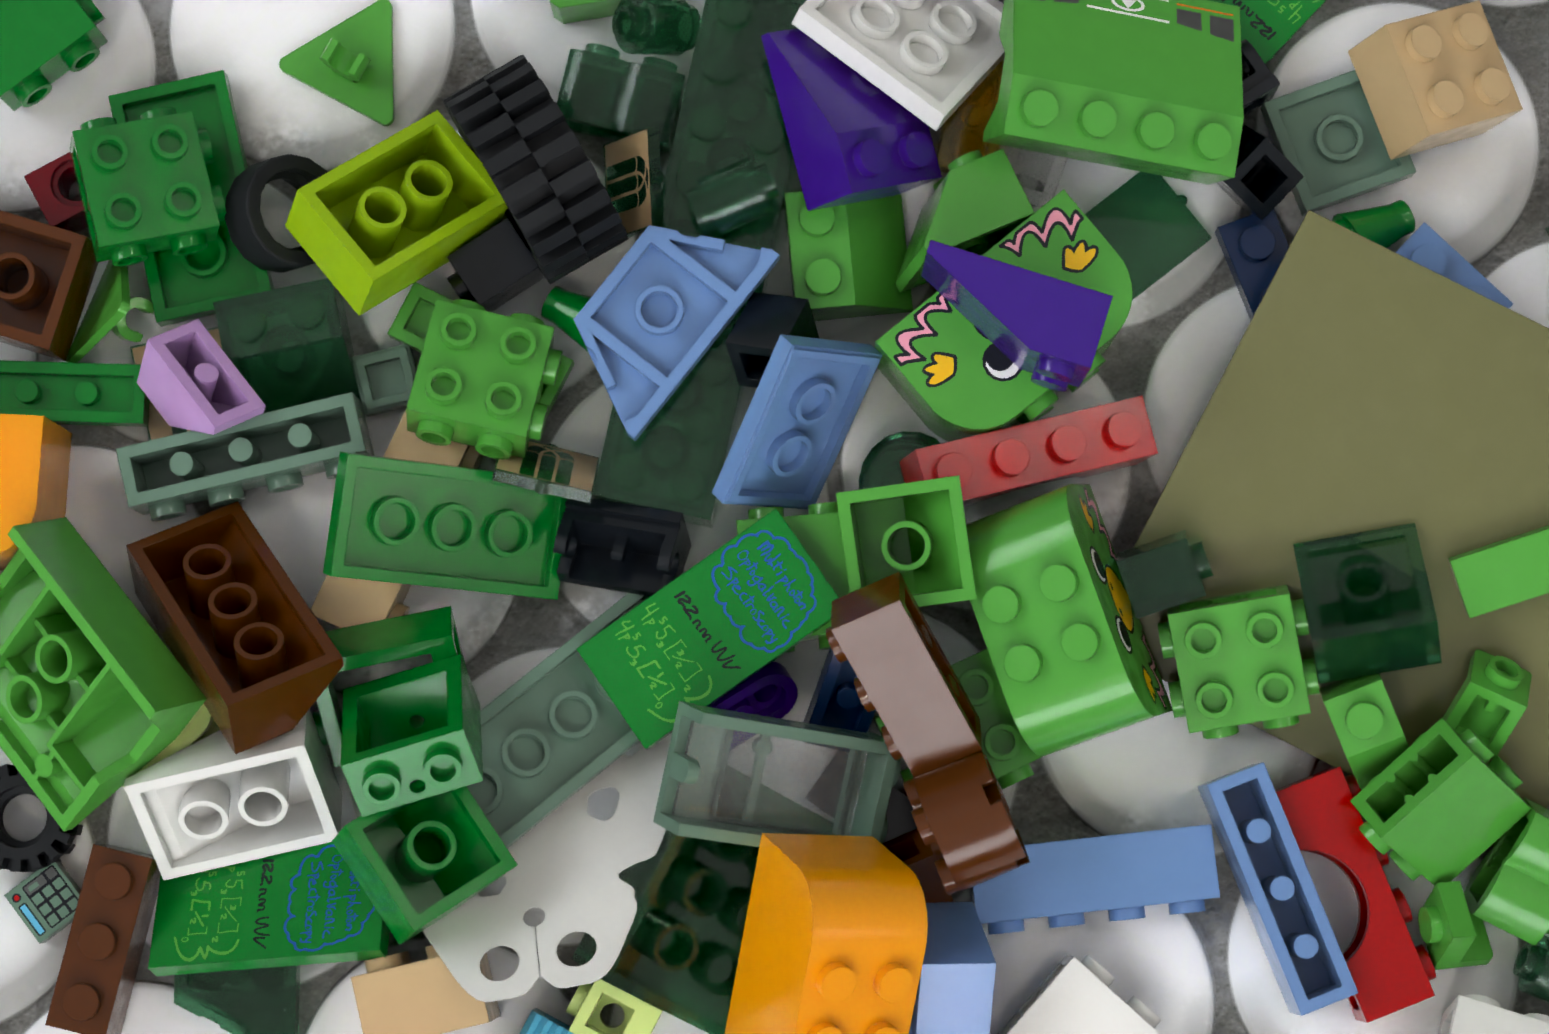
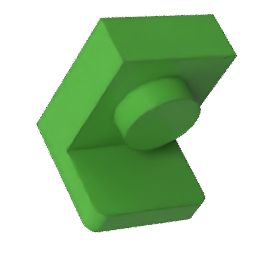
(1490, 699)

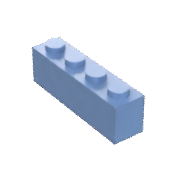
(1103, 874)
(1277, 889)

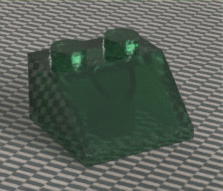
(290, 343)
(1368, 603)

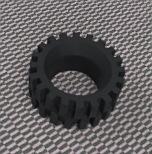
(537, 168)

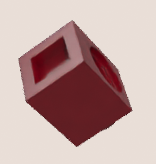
(51, 190)

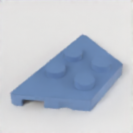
(664, 314)

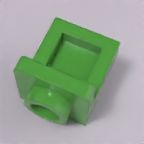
(1451, 931)

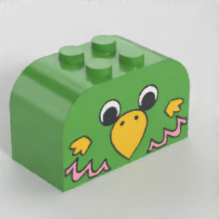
(957, 375)
(1061, 622)

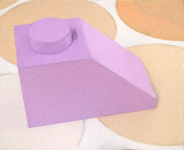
(195, 381)

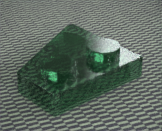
(244, 999)

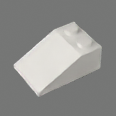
(230, 808)

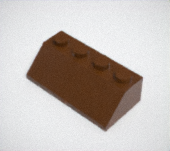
(234, 624)

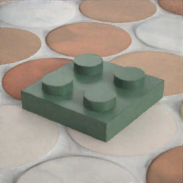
(1332, 143)

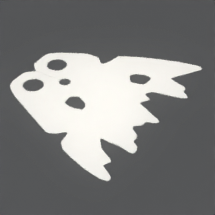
(572, 874)

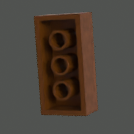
(42, 284)

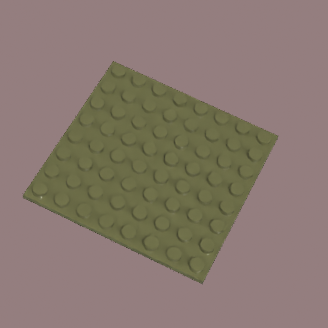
(1367, 408)

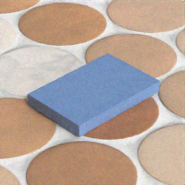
(796, 422)

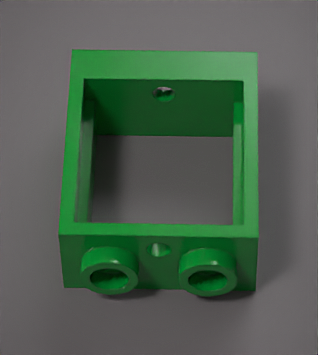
(378, 643)
(391, 747)

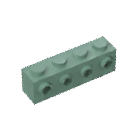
(259, 452)

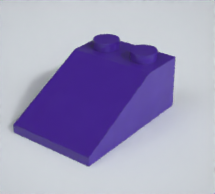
(842, 129)
(1028, 316)

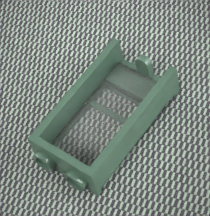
(762, 774)

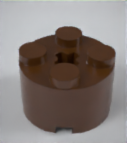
(966, 822)

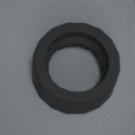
(244, 214)

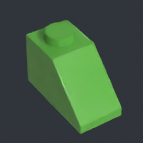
(1365, 724)

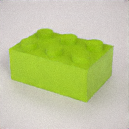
(395, 211)

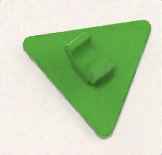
(352, 63)
(108, 312)

